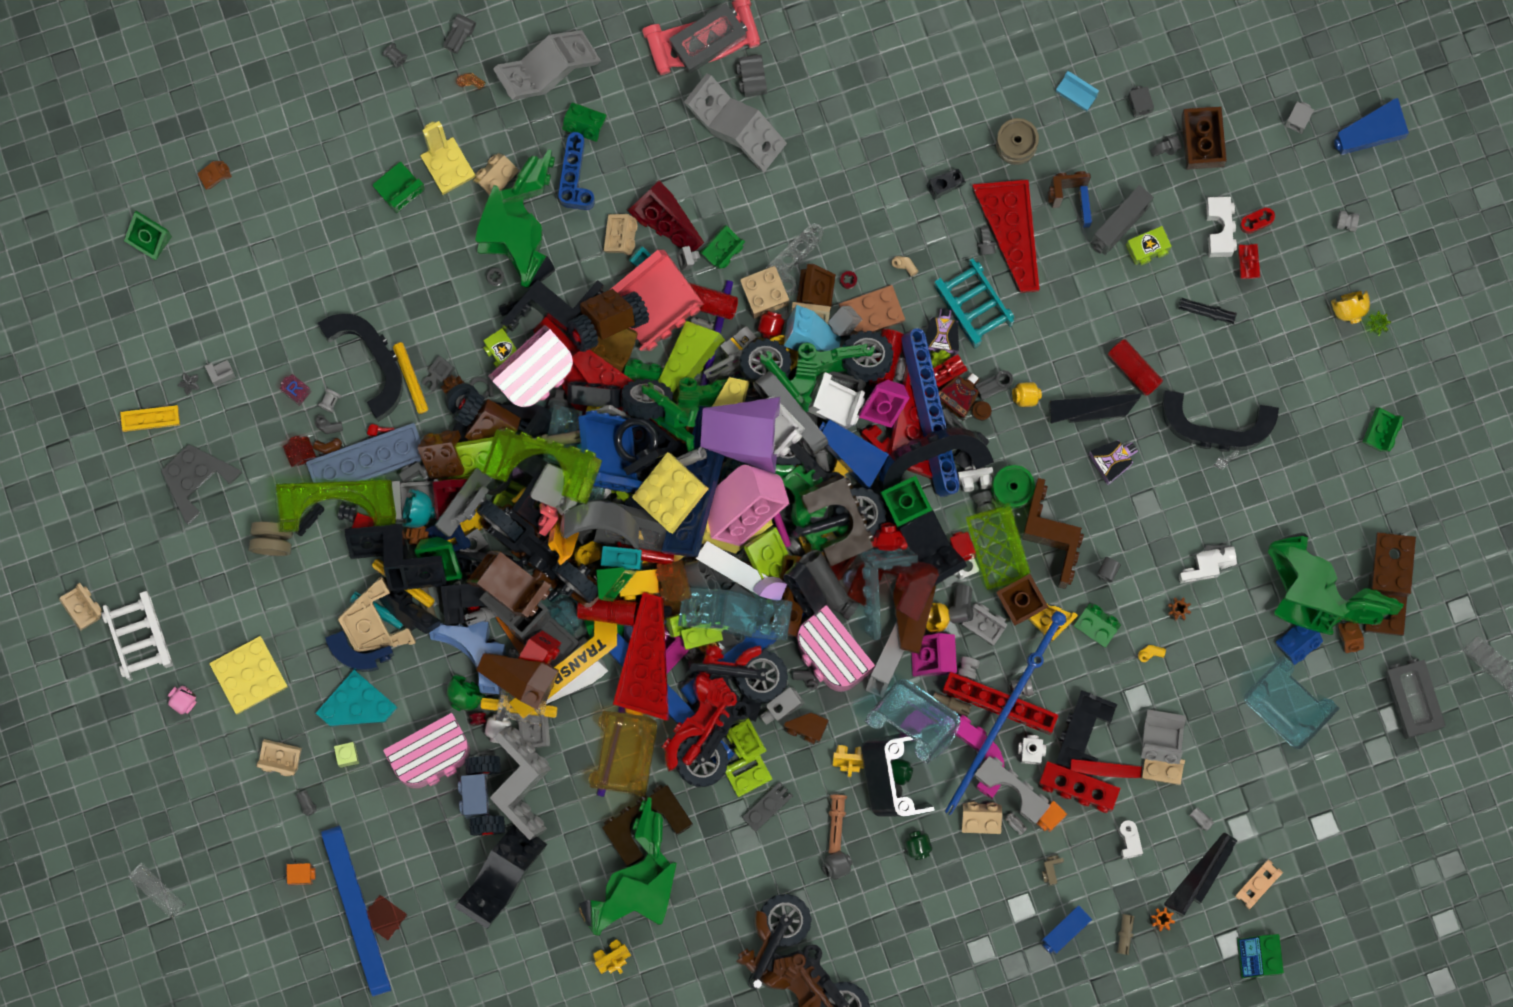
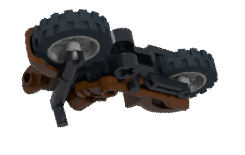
(534, 551)
(795, 970)

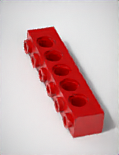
(994, 701)

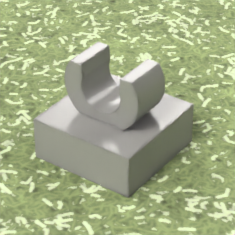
(687, 258)

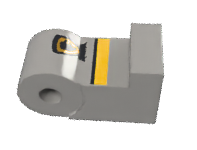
(738, 342)

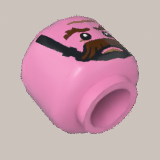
(182, 699)

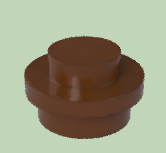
(981, 410)

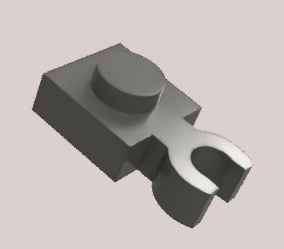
(439, 370)

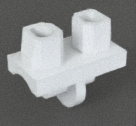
(971, 475)

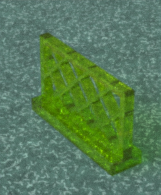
(1014, 541)

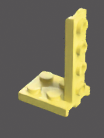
(445, 159)

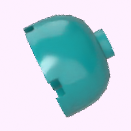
(417, 509)

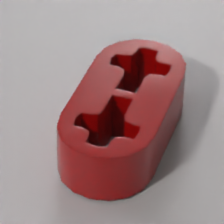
(1255, 217)

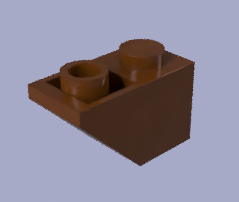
(809, 726)

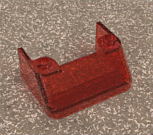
(914, 582)

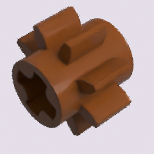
(416, 534)
(1178, 614)

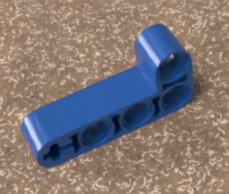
(574, 170)

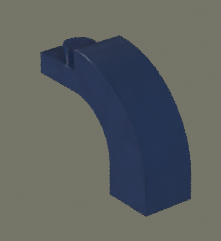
(353, 660)

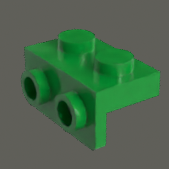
(584, 121)
(722, 248)
(636, 369)
(1383, 430)
(1097, 624)

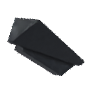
(1092, 408)
(1202, 876)

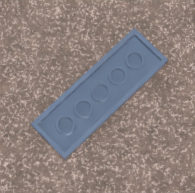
(368, 458)

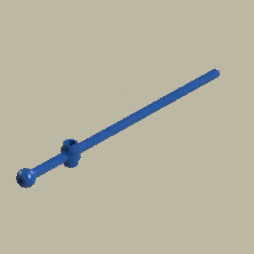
(1058, 619)

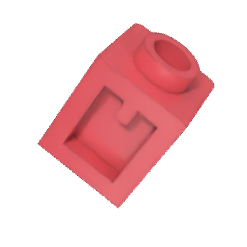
(548, 519)

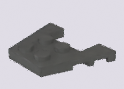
(189, 472)

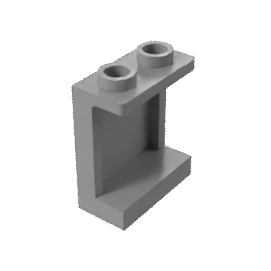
(401, 490)
(1163, 737)

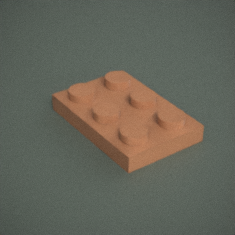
(877, 309)

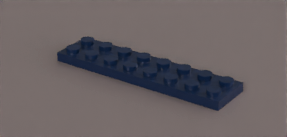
(690, 533)

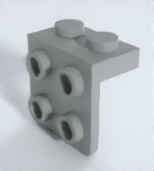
(550, 487)

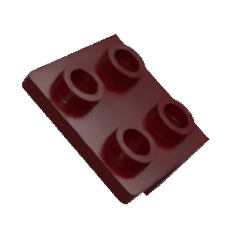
(444, 493)

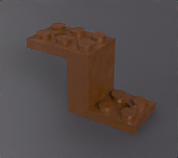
(1053, 534)
(509, 584)

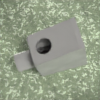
(790, 702)

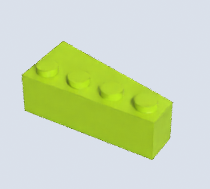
(689, 355)

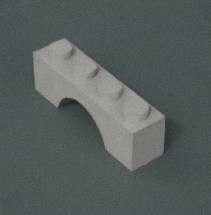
(1032, 805)

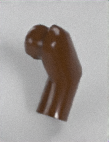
(329, 447)

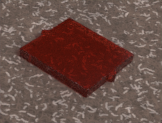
(385, 917)

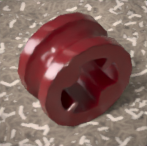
(848, 274)
(477, 719)

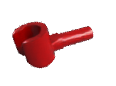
(374, 429)

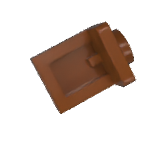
(214, 173)
(1351, 636)

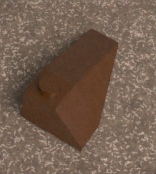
(911, 631)
(521, 678)

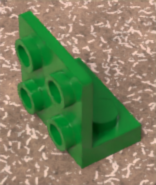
(398, 187)

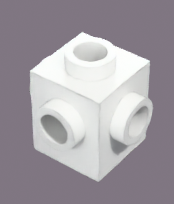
(1028, 756)

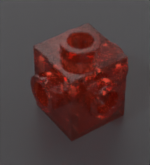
(299, 451)

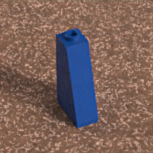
(1375, 129)
(854, 453)

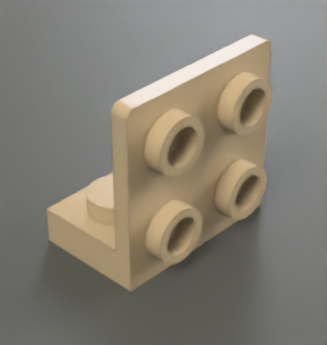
(765, 291)

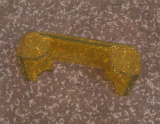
(625, 753)

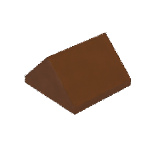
(1022, 599)

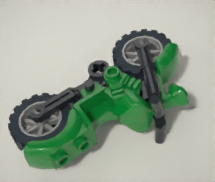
(818, 523)

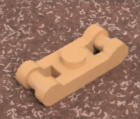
(1258, 884)

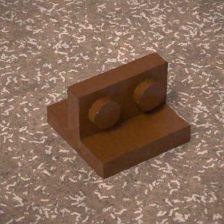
(816, 286)

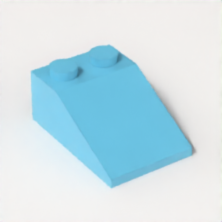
(808, 327)

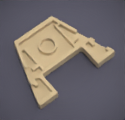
(365, 626)

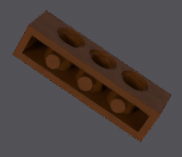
(796, 612)

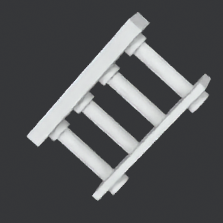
(156, 639)

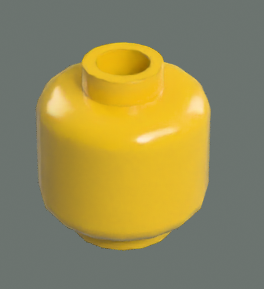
(1026, 394)

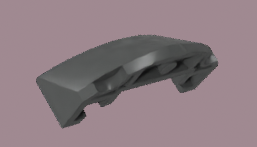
(600, 515)

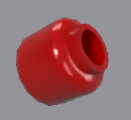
(771, 324)

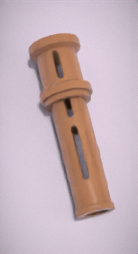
(837, 814)

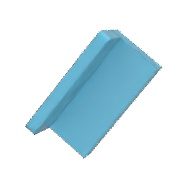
(1077, 91)

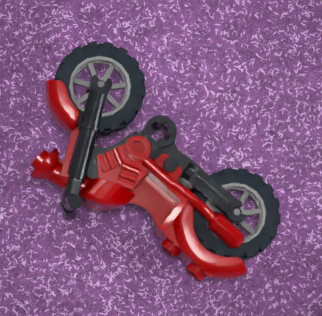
(719, 710)

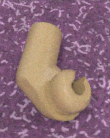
(904, 263)

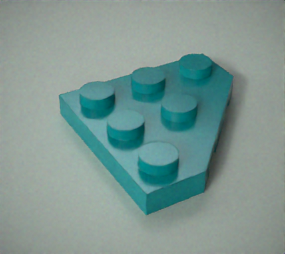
(356, 704)

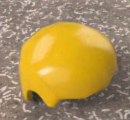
(938, 618)

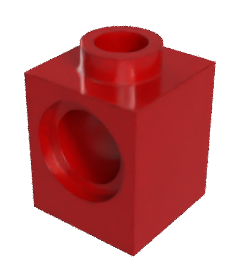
(963, 545)

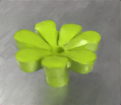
(938, 358)

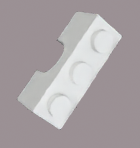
(1221, 210)

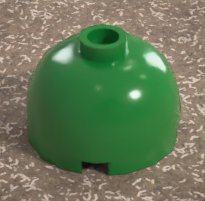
(463, 694)

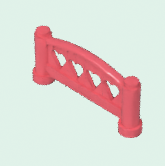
(661, 48)

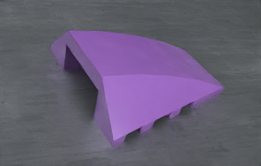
(743, 431)

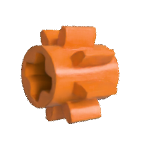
(1167, 917)

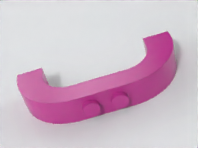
(975, 738)

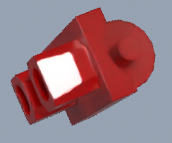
(1249, 261)
(949, 370)
(871, 436)

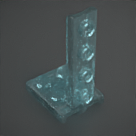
(873, 560)

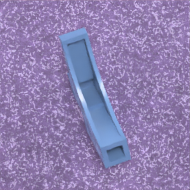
(473, 643)

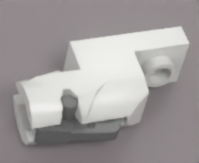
(1209, 562)

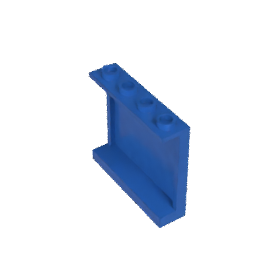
(597, 436)

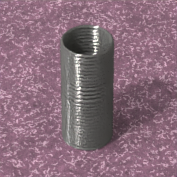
(825, 579)

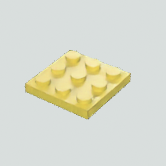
(670, 492)
(248, 675)

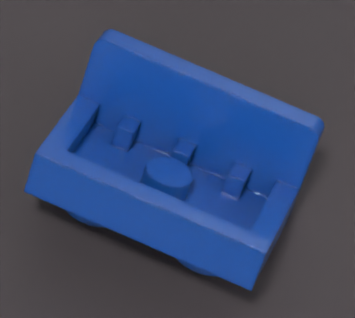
(1299, 643)

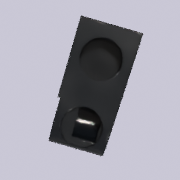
(945, 183)

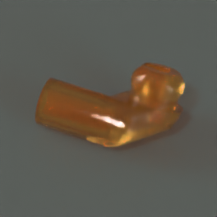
(470, 79)

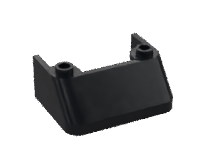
(879, 777)

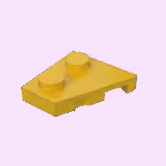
(1043, 620)

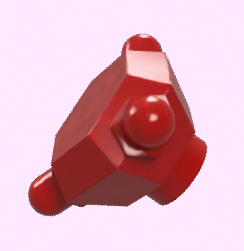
(889, 538)

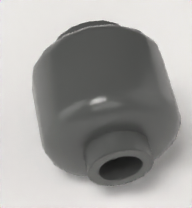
(837, 865)

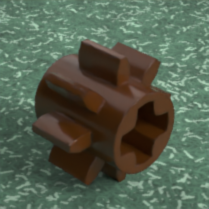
(450, 382)

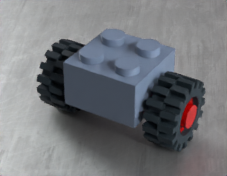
(475, 796)

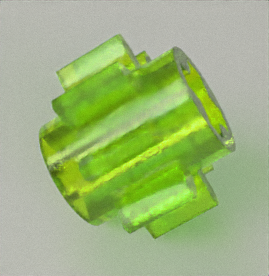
(1374, 326)

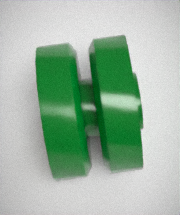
(1013, 475)

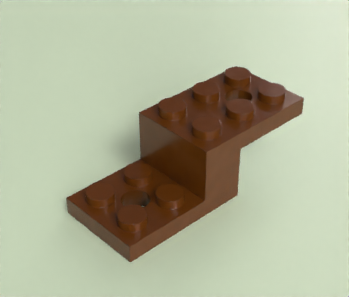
(1392, 578)

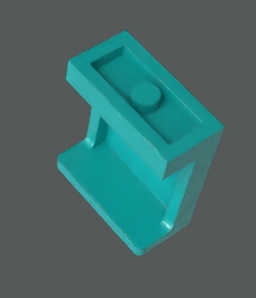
(621, 557)

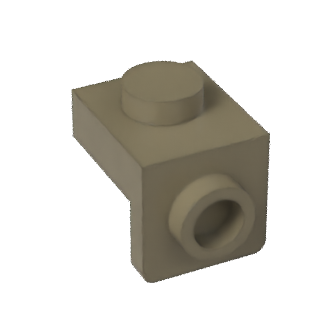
(1049, 873)

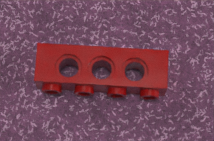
(1109, 792)

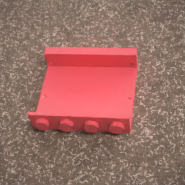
(665, 295)

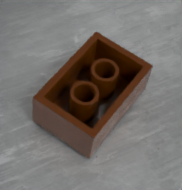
(1204, 138)

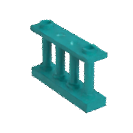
(965, 319)

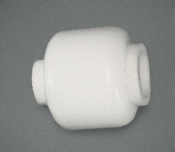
(493, 727)

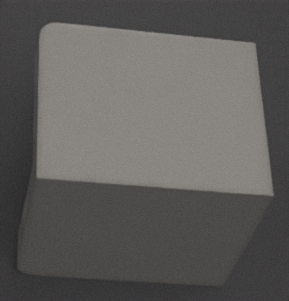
(220, 373)

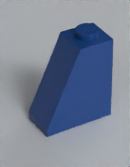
(1066, 930)

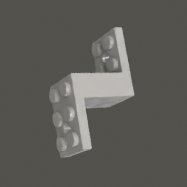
(546, 64)
(735, 122)
(518, 785)

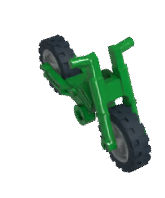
(816, 363)
(654, 401)

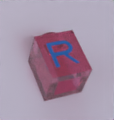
(295, 389)

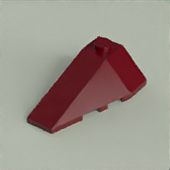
(664, 214)

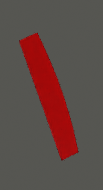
(1106, 769)

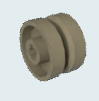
(1019, 131)
(269, 539)

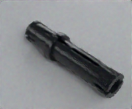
(1208, 311)

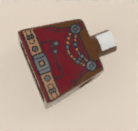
(960, 395)

